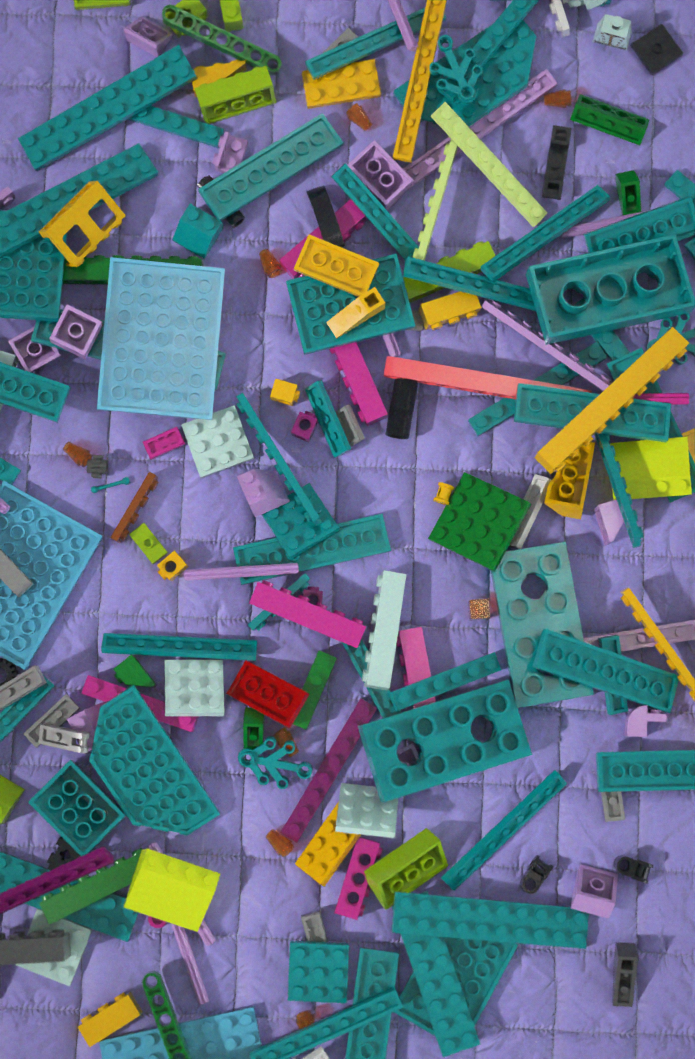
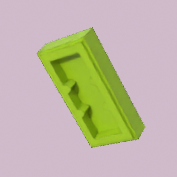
(148, 543)

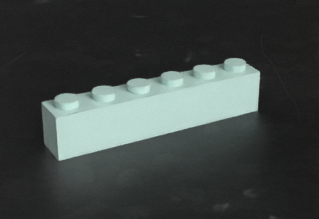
(385, 630)

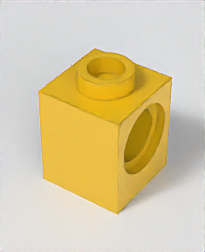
(285, 392)
(180, 566)

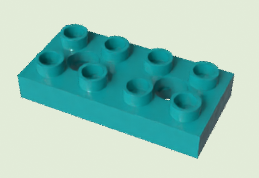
(610, 289)
(525, 618)
(444, 741)

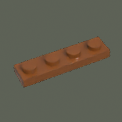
(139, 500)

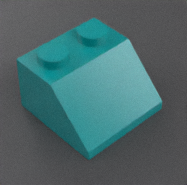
(197, 231)

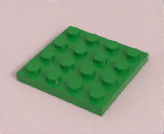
(479, 521)

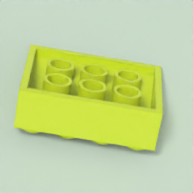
(654, 467)
(171, 890)

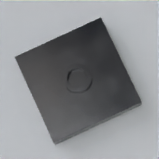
(656, 49)

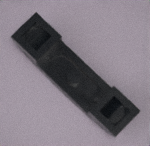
(556, 162)
(325, 216)

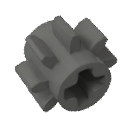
(97, 466)

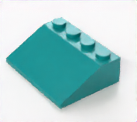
(77, 808)

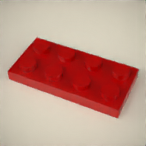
(267, 694)

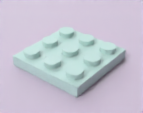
(217, 442)
(194, 688)
(364, 813)
(60, 971)

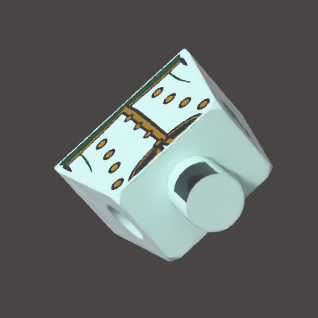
(613, 32)

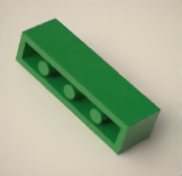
(315, 686)

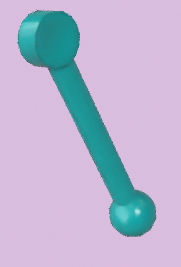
(125, 481)

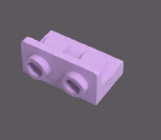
(230, 153)

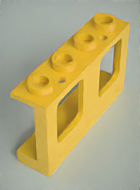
(76, 213)

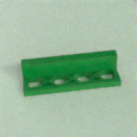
(610, 120)

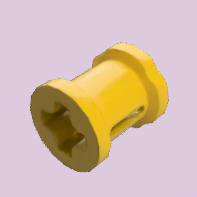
(443, 493)

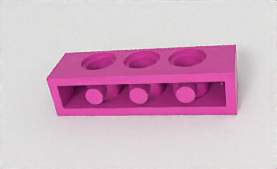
(344, 906)

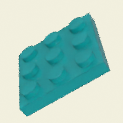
(292, 527)
(318, 971)

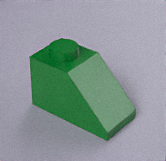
(628, 192)
(133, 673)
(253, 728)

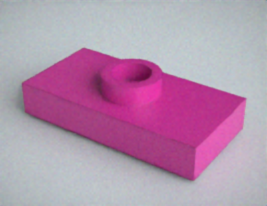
(163, 443)

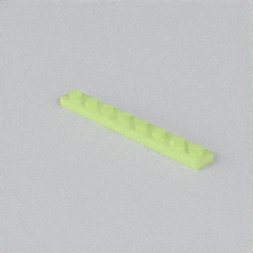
(489, 164)
(436, 200)

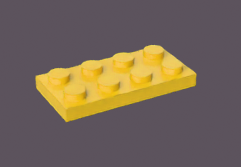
(344, 85)
(336, 266)
(326, 850)

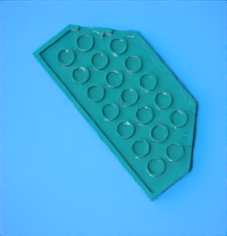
(502, 77)
(146, 768)

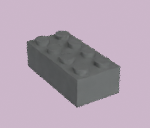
(35, 947)

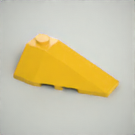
(569, 486)

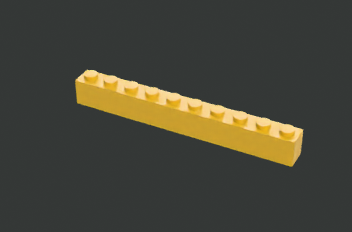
(611, 400)

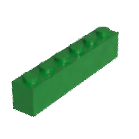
(90, 888)

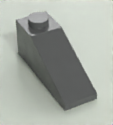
(624, 974)

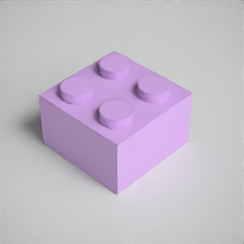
(76, 332)

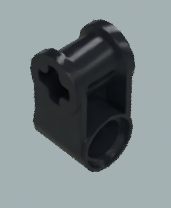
(636, 869)
(535, 873)

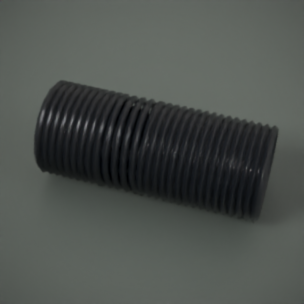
(401, 403)

